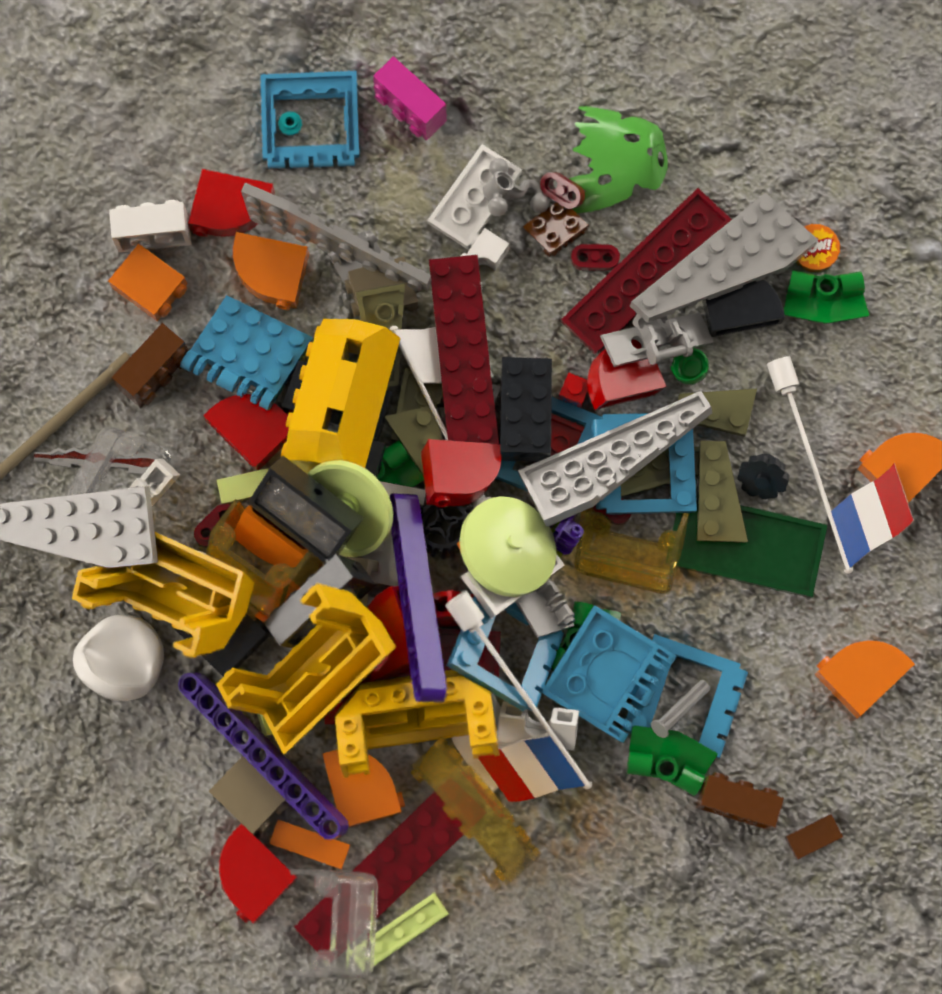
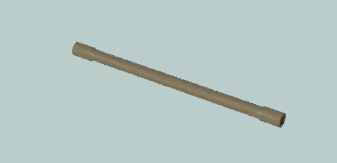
(62, 417)

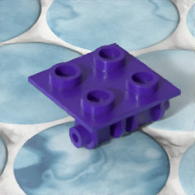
(567, 535)

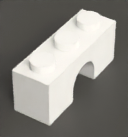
(489, 248)
(517, 725)

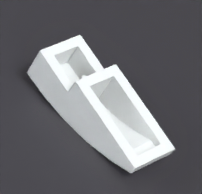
(159, 477)

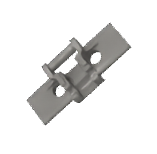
(680, 332)

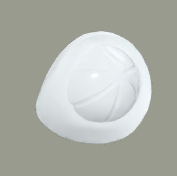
(120, 658)

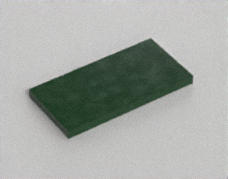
(779, 553)

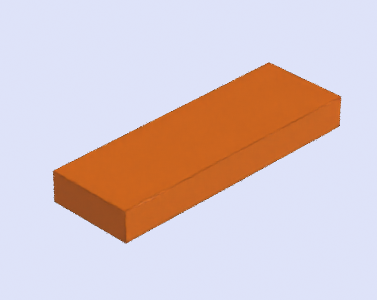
(309, 844)

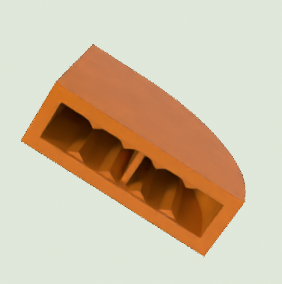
(271, 268)
(915, 457)
(267, 539)
(863, 673)
(363, 796)

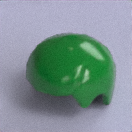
(690, 369)

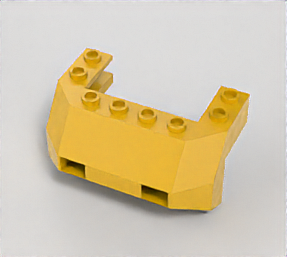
(338, 384)
(181, 588)
(316, 671)
(388, 716)

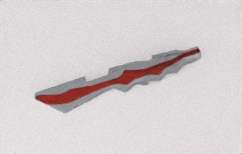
(137, 464)

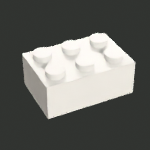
(150, 226)

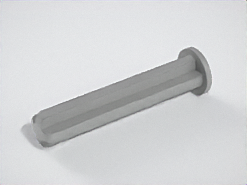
(662, 725)

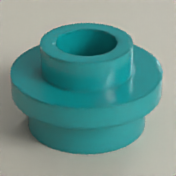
(290, 130)

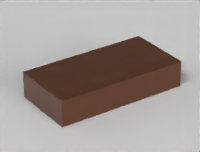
(813, 836)

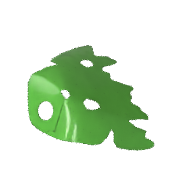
(622, 160)

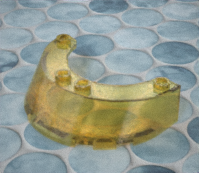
(477, 809)

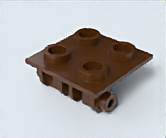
(556, 228)

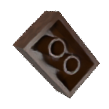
(151, 366)
(740, 801)

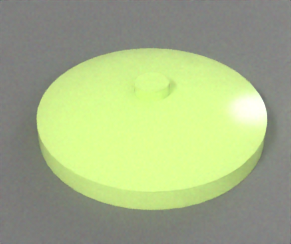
(364, 495)
(507, 546)

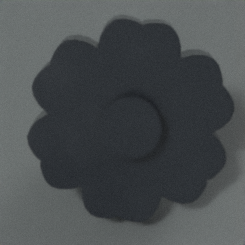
(763, 476)

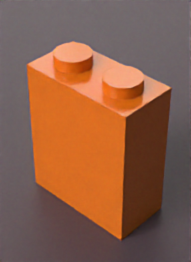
(148, 282)

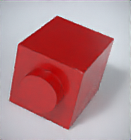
(574, 390)

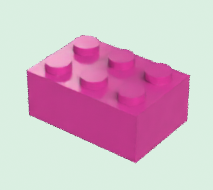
(409, 99)

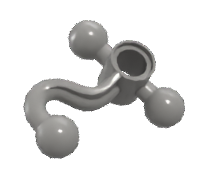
(503, 187)

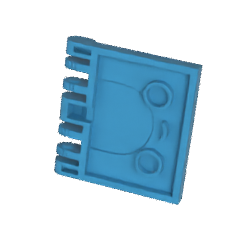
(248, 349)
(604, 670)

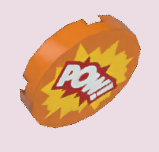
(824, 253)

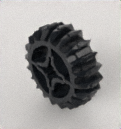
(455, 522)

